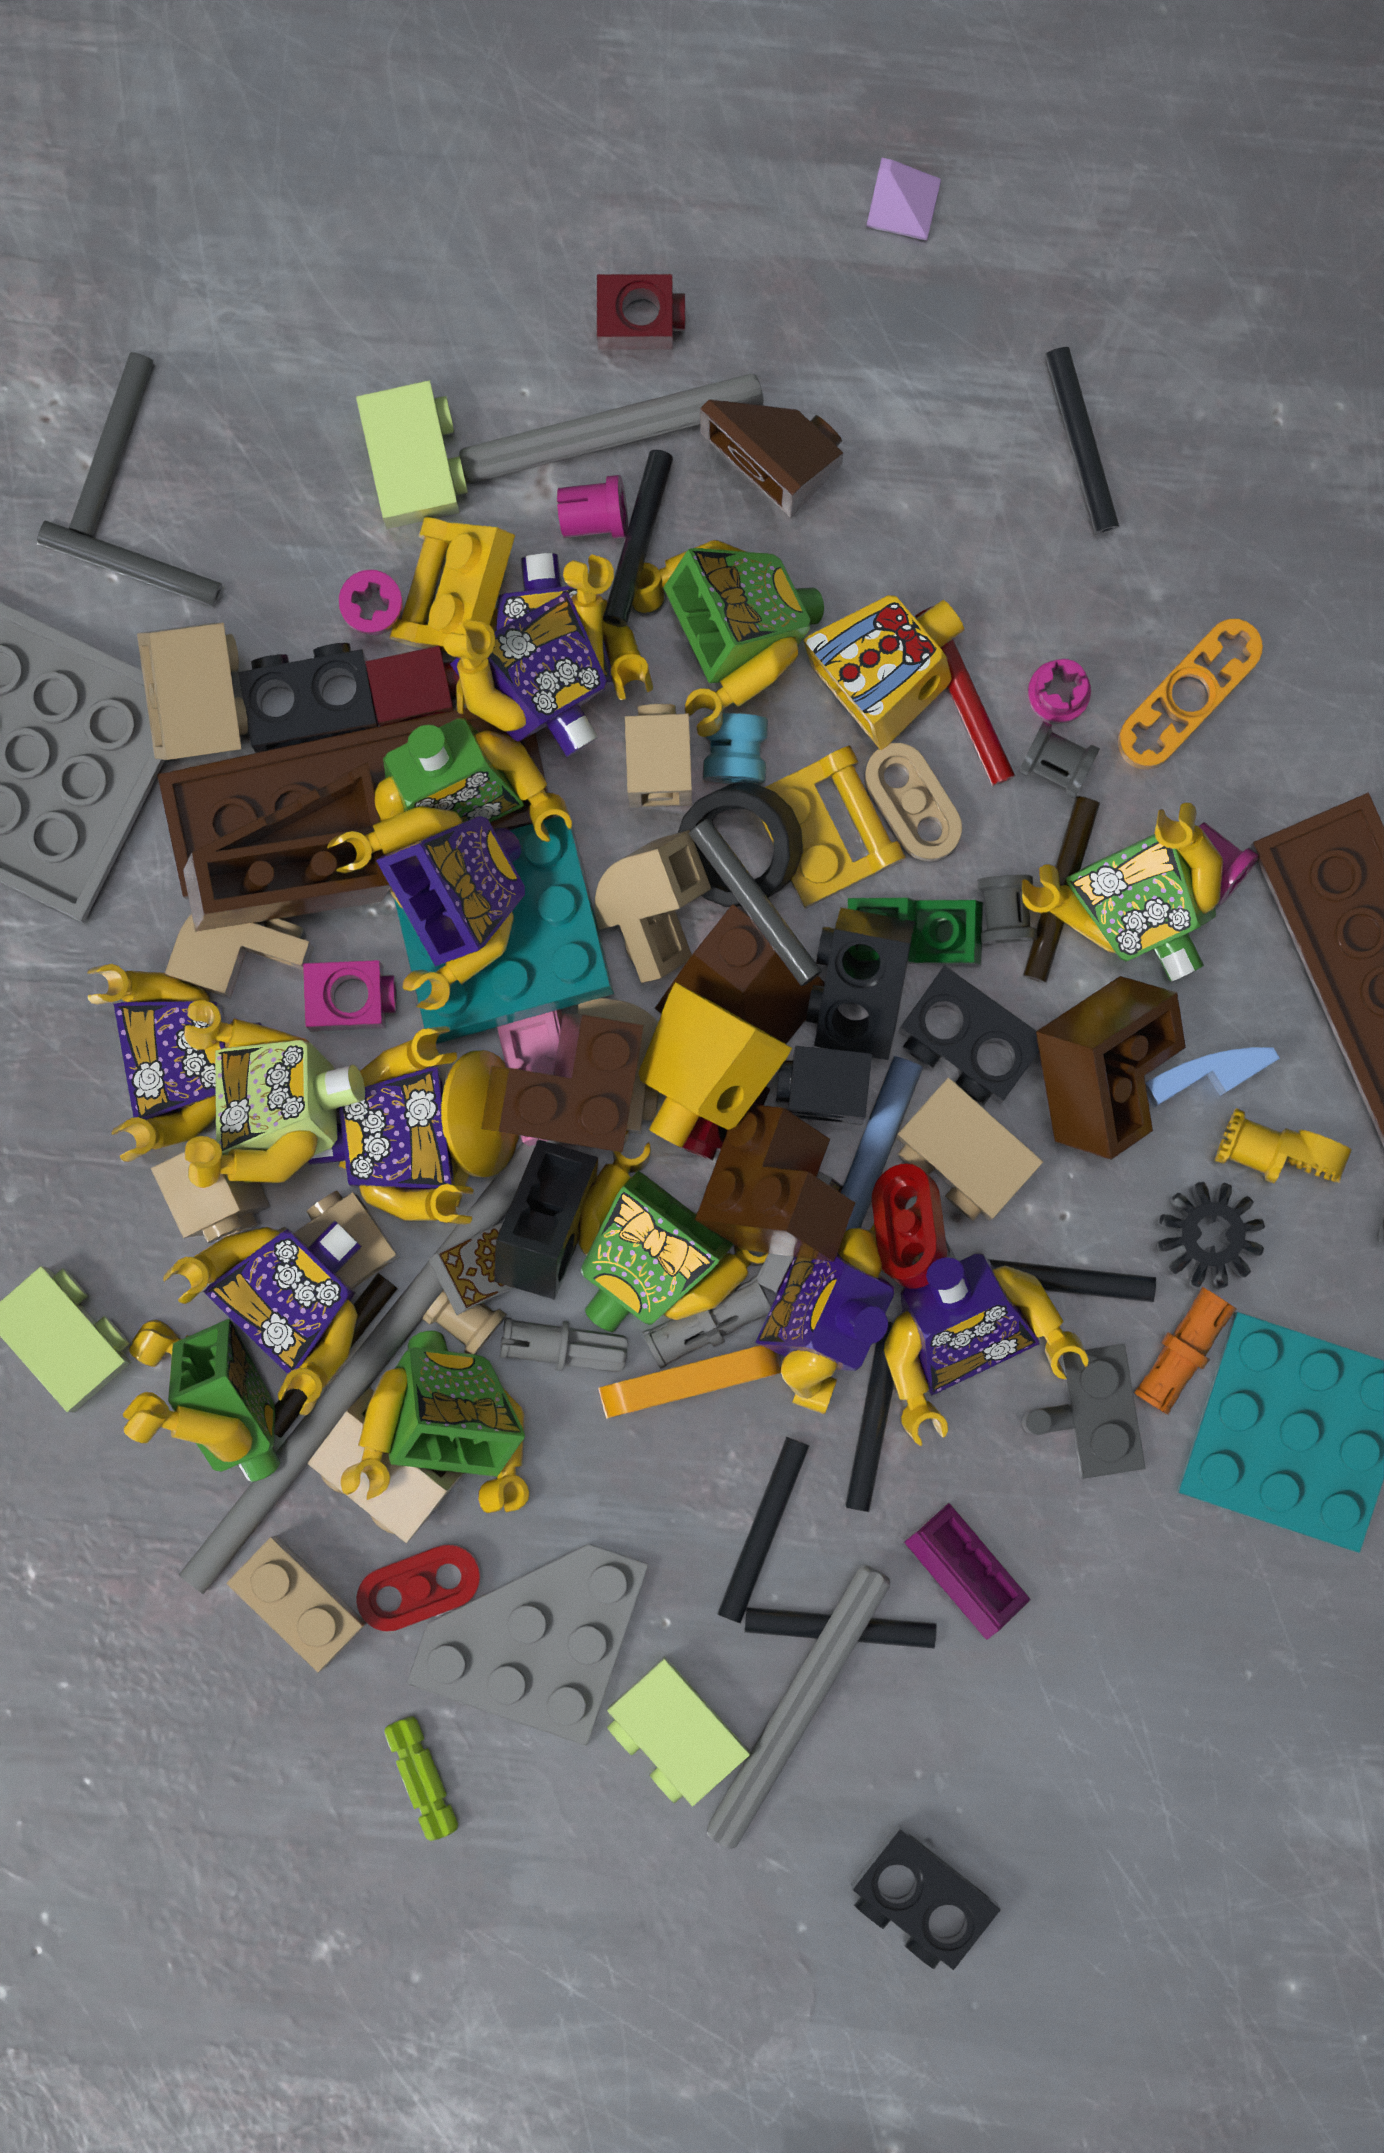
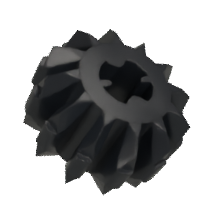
(1232, 1237)

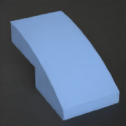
(1223, 1069)

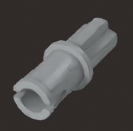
(563, 1345)

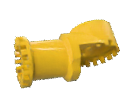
(1269, 1149)

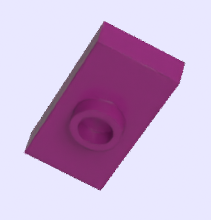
(967, 1571)

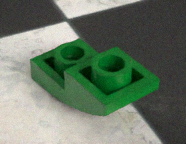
(943, 929)

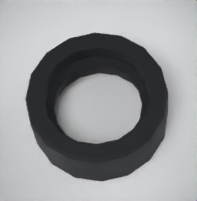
(779, 820)

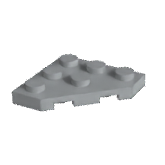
(536, 1644)

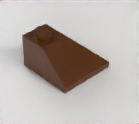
(774, 448)
(746, 977)

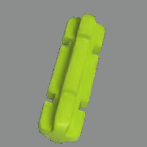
(421, 1778)

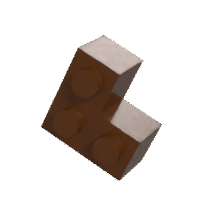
(1098, 1064)
(586, 1095)
(769, 1192)

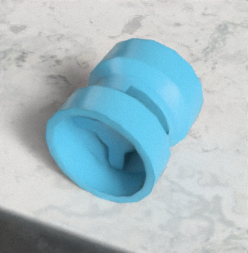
(736, 750)

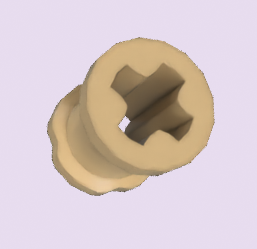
(470, 1327)

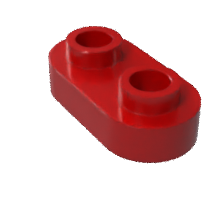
(910, 1231)
(418, 1587)

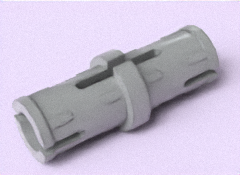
(685, 1335)

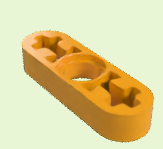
(1209, 649)
(689, 1380)

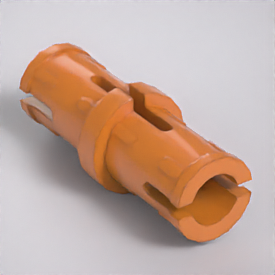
(1185, 1350)

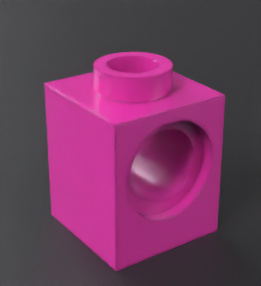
(319, 989)

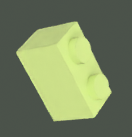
(409, 453)
(60, 1338)
(676, 1733)

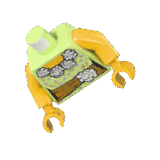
(271, 1101)

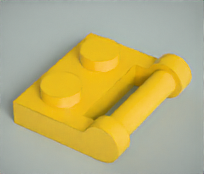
(468, 583)
(825, 862)

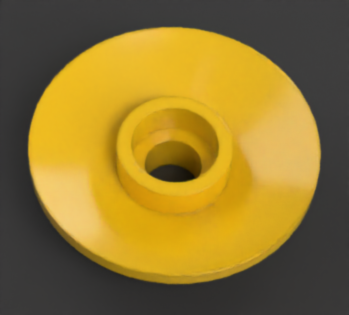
(462, 1111)

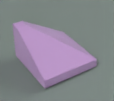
(903, 200)

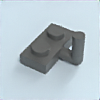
(1098, 1412)

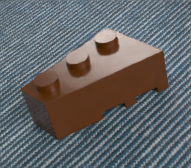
(283, 861)

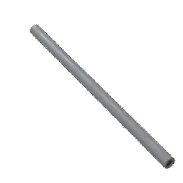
(348, 1385)

